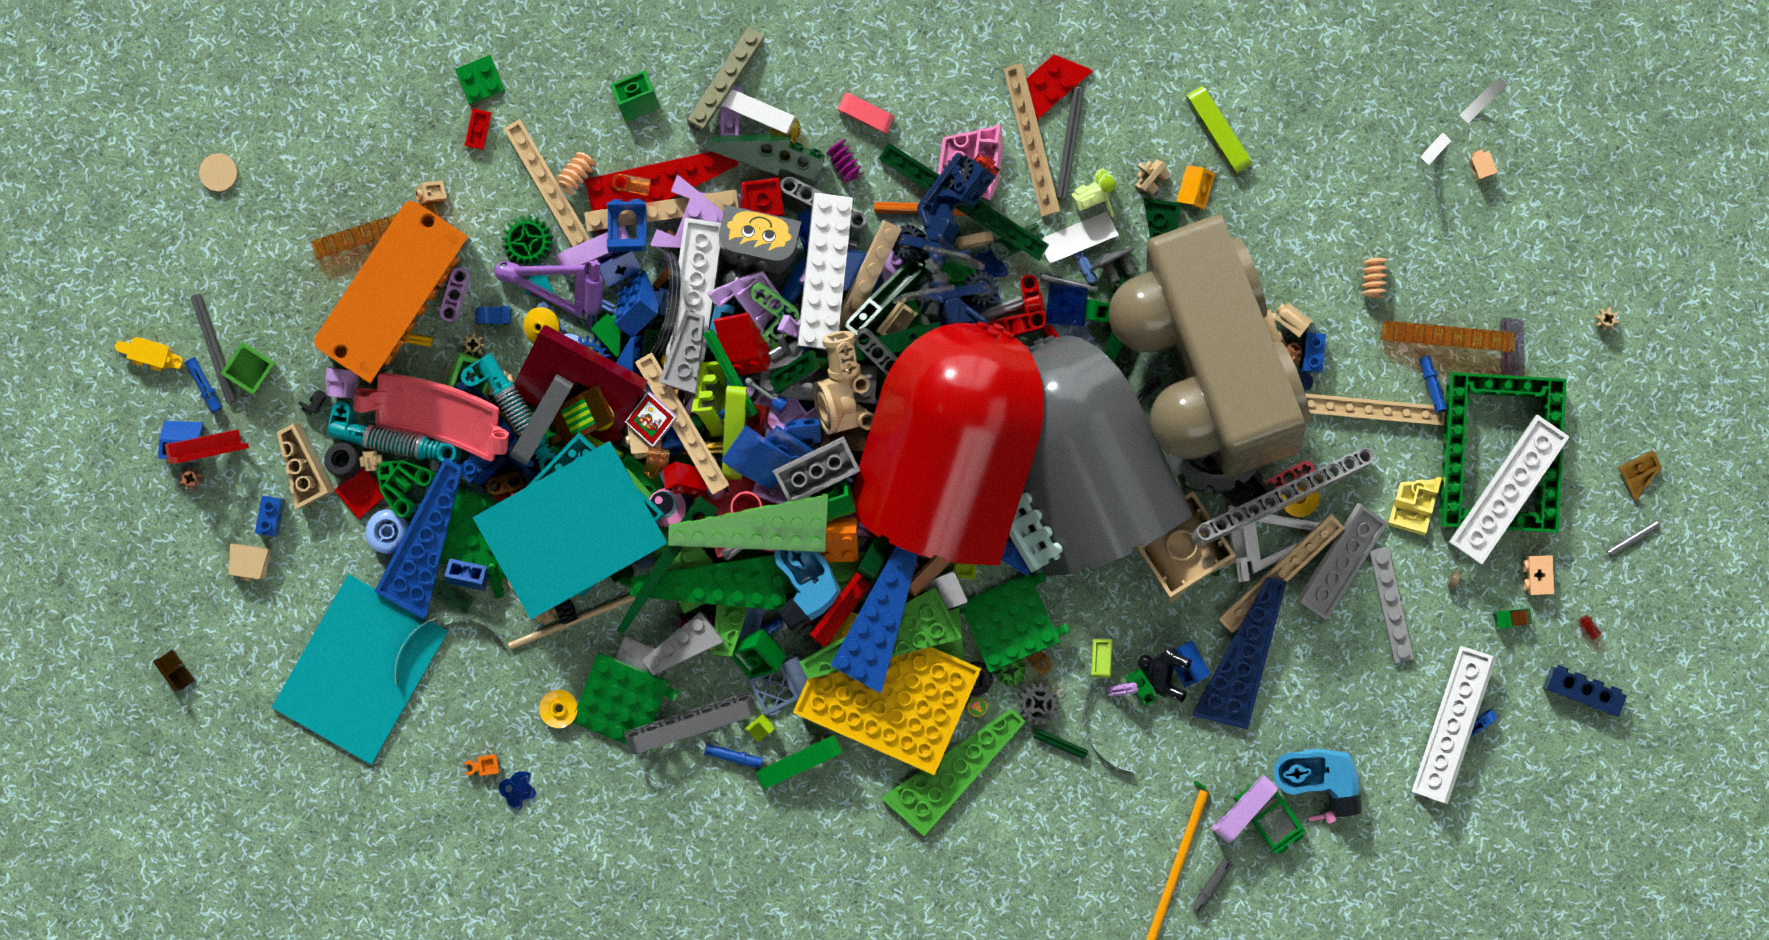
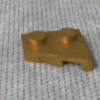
(1639, 473)

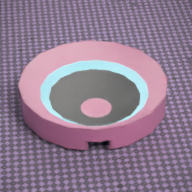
(671, 504)

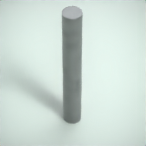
(1066, 282)
(1633, 538)

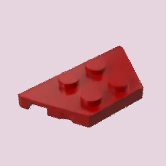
(1053, 82)

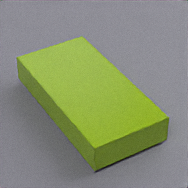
(1102, 658)

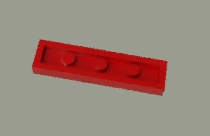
(204, 446)
(840, 610)

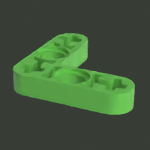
(760, 300)

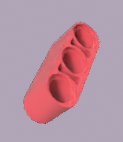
(866, 112)

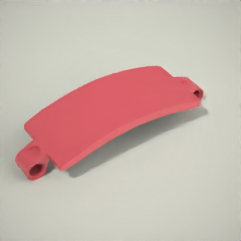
(435, 412)

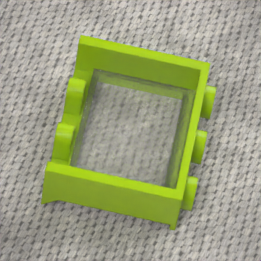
(710, 397)

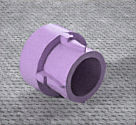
(341, 382)

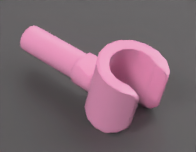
(1330, 818)

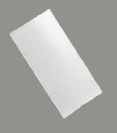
(1080, 237)

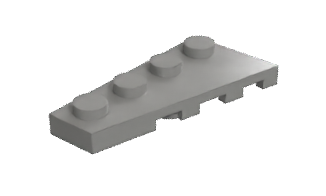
(684, 358)
(690, 640)

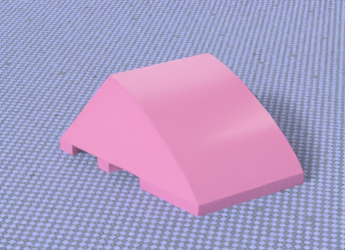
(983, 141)

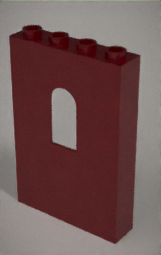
(561, 355)

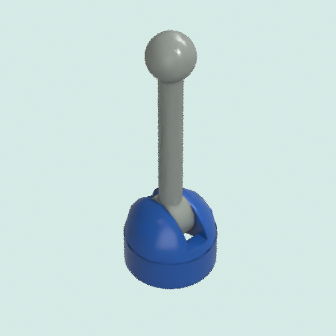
(777, 402)

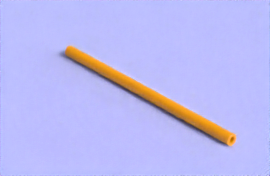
(1177, 865)

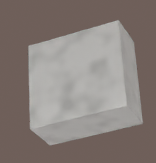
(949, 588)
(634, 652)

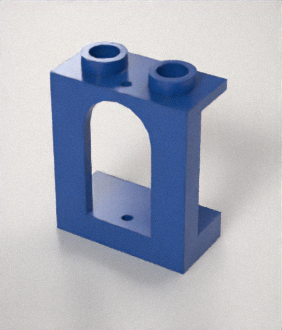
(614, 244)

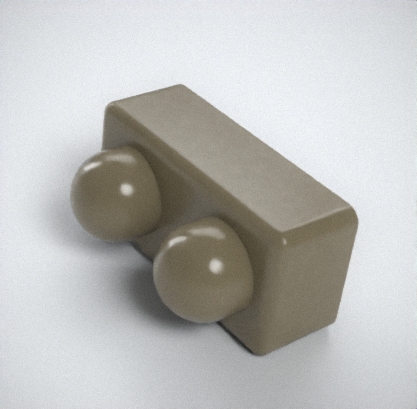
(1238, 384)

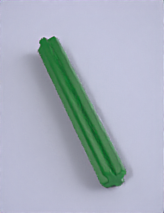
(727, 367)

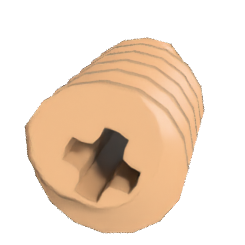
(574, 171)
(1374, 277)

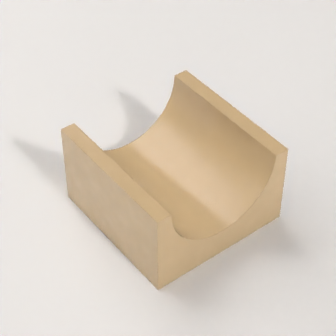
(1179, 562)

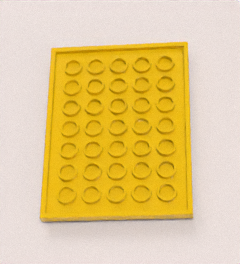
(909, 716)

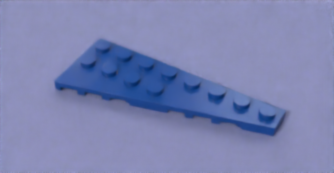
(872, 637)

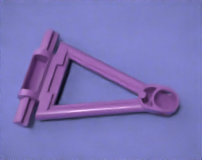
(587, 287)

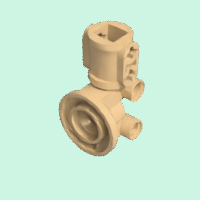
(834, 395)

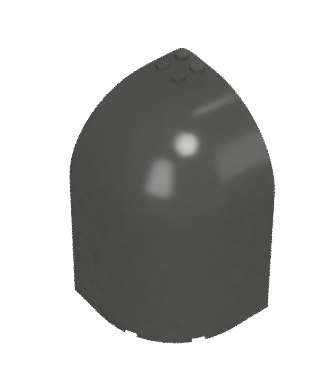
(1096, 461)

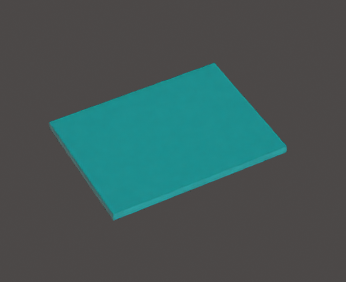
(570, 530)
(348, 669)

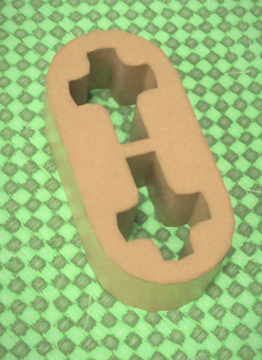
(974, 240)

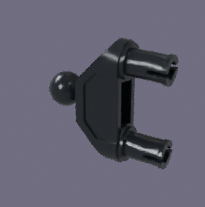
(1162, 670)

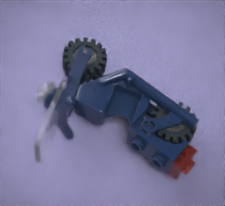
(966, 183)
(977, 289)

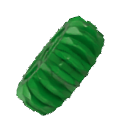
(536, 239)

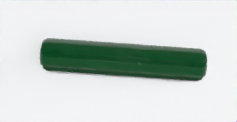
(1060, 743)

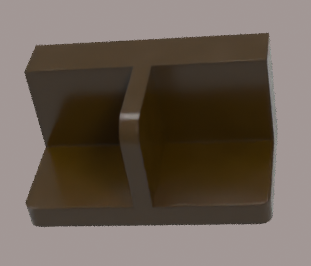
(174, 671)

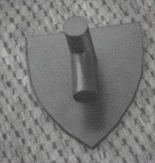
(784, 353)

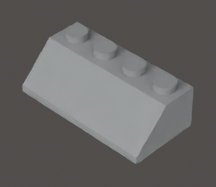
(816, 470)

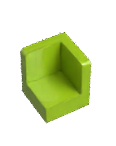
(760, 727)

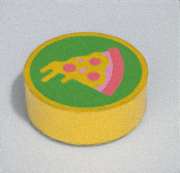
(977, 707)

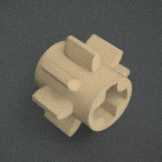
(1601, 317)
(476, 349)
(370, 460)
(547, 616)

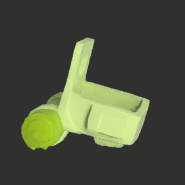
(1095, 192)

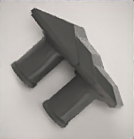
(1106, 263)

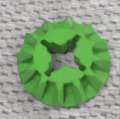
(1018, 675)

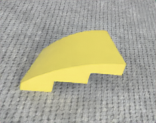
(1417, 504)

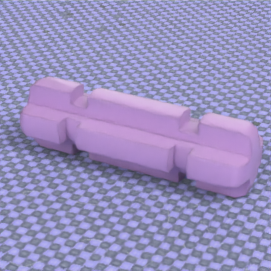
(1122, 689)

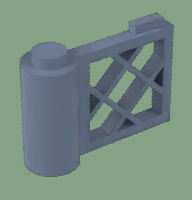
(795, 679)

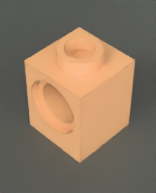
(1482, 165)

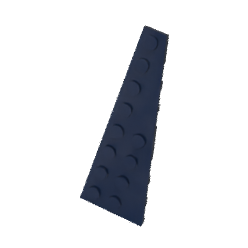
(1237, 678)

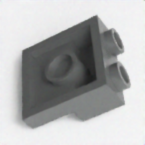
(1250, 490)

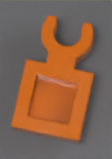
(486, 765)

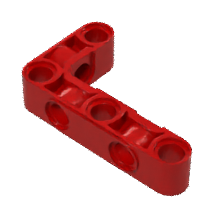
(1033, 305)

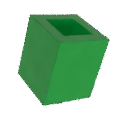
(1097, 310)

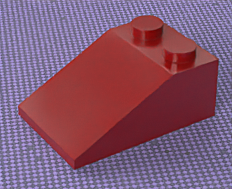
(743, 343)

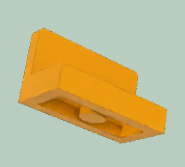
(1196, 186)

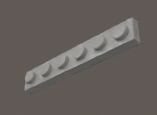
(1391, 605)

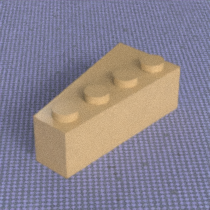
(303, 467)

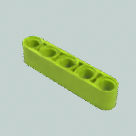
(1220, 130)
(734, 422)

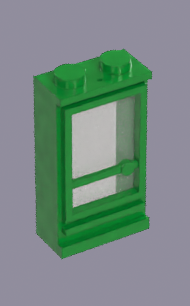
(1276, 822)

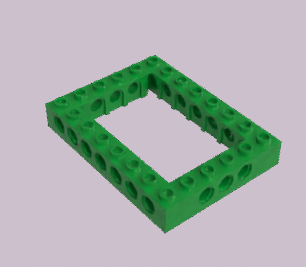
(1548, 490)

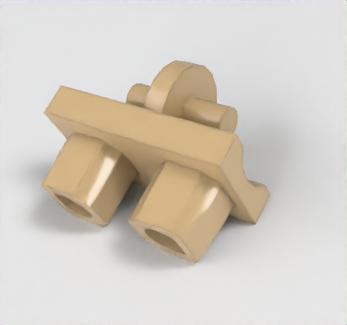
(1149, 173)

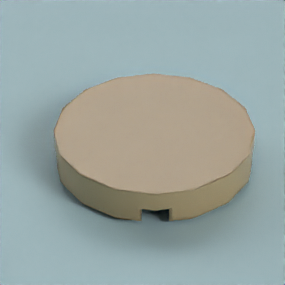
(218, 172)

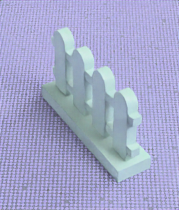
(1028, 541)

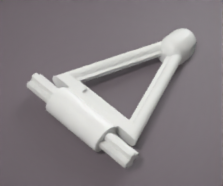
(1246, 547)

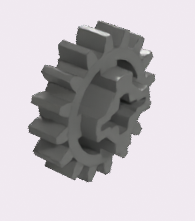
(1046, 697)

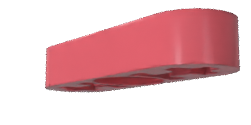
(1298, 467)

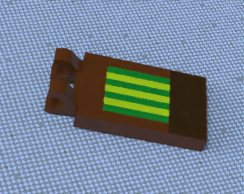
(581, 414)

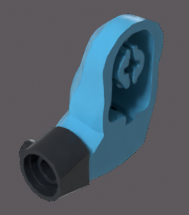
(814, 586)
(1321, 771)

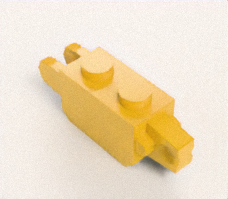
(151, 353)

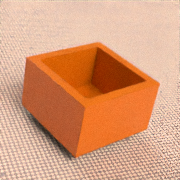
(842, 540)

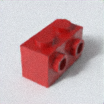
(684, 480)

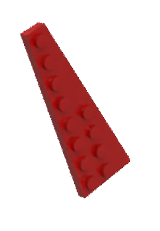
(693, 169)

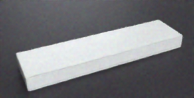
(759, 111)

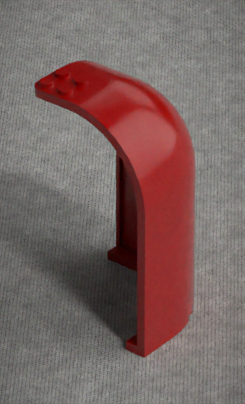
(952, 444)

